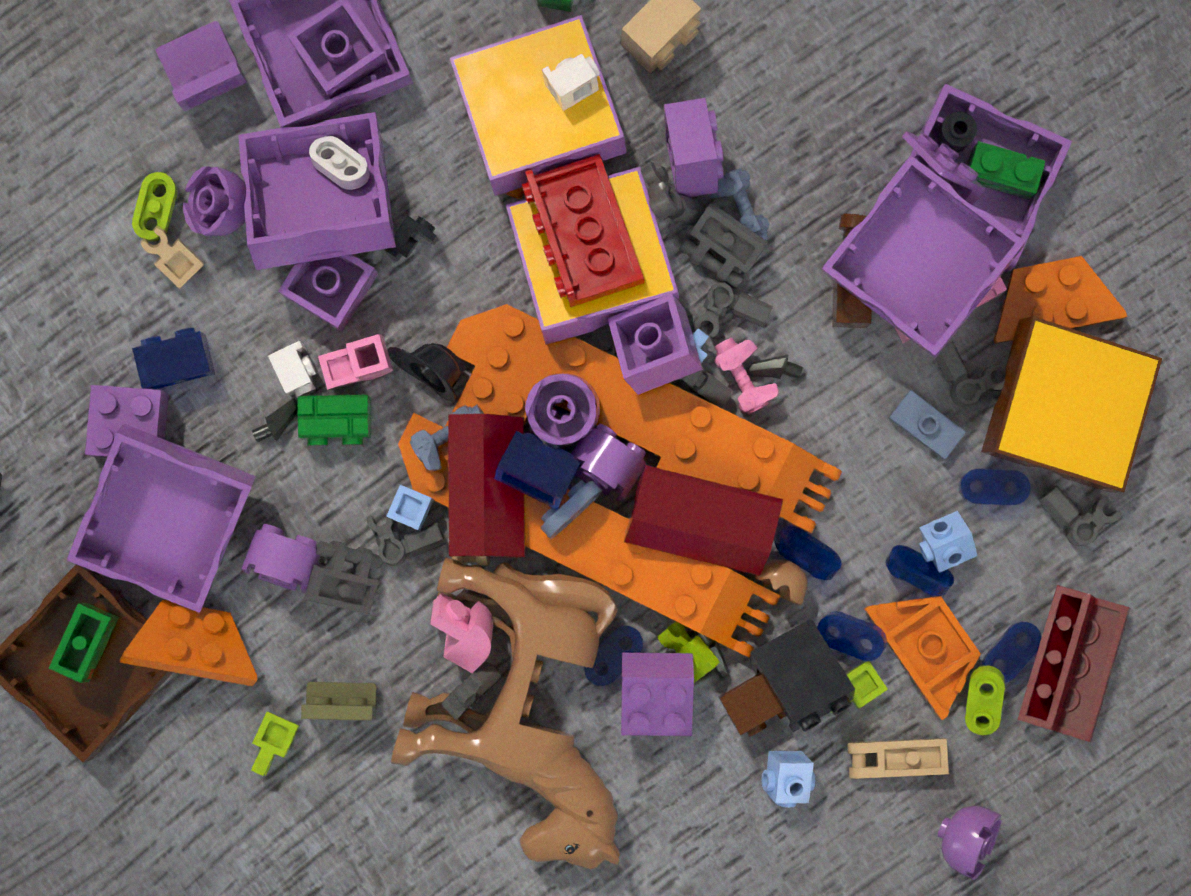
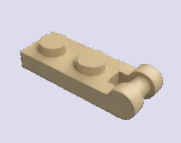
(899, 758)

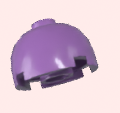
(215, 202)
(969, 839)

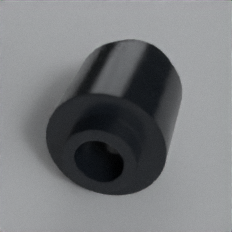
(949, 137)

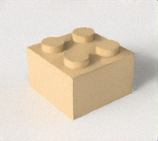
(659, 30)

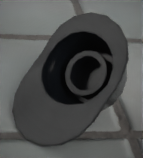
(432, 365)

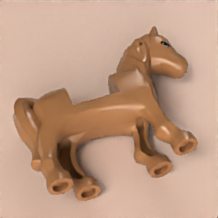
(545, 619)

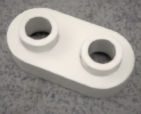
(344, 167)

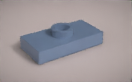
(927, 425)

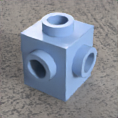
(947, 542)
(788, 778)

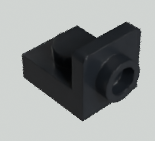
(405, 237)

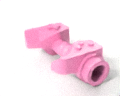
(731, 357)

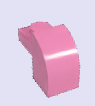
(356, 363)
(467, 631)

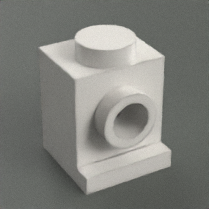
(572, 80)
(294, 370)

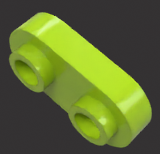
(153, 207)
(985, 702)

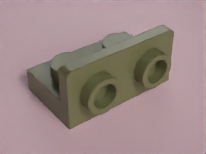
(340, 701)

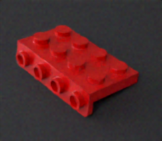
(583, 231)

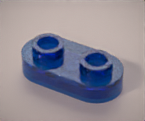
(993, 487)
(808, 552)
(911, 567)
(851, 634)
(1011, 652)
(611, 654)

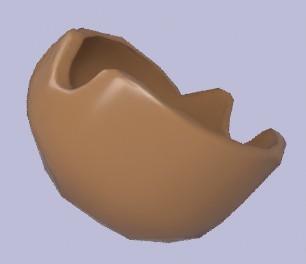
(787, 577)

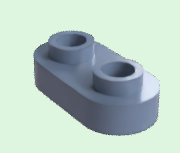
(580, 498)

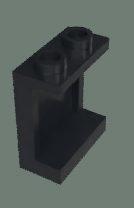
(803, 676)

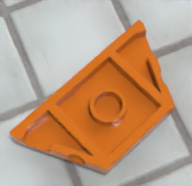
(1057, 292)
(192, 644)
(928, 646)

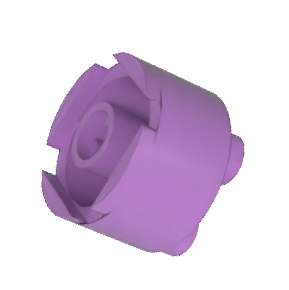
(544, 416)
(609, 461)
(281, 559)

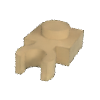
(175, 260)

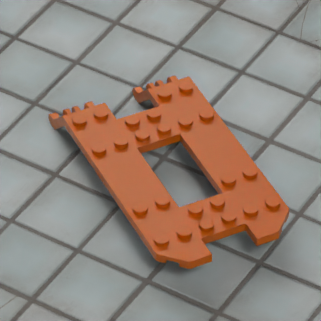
(667, 421)

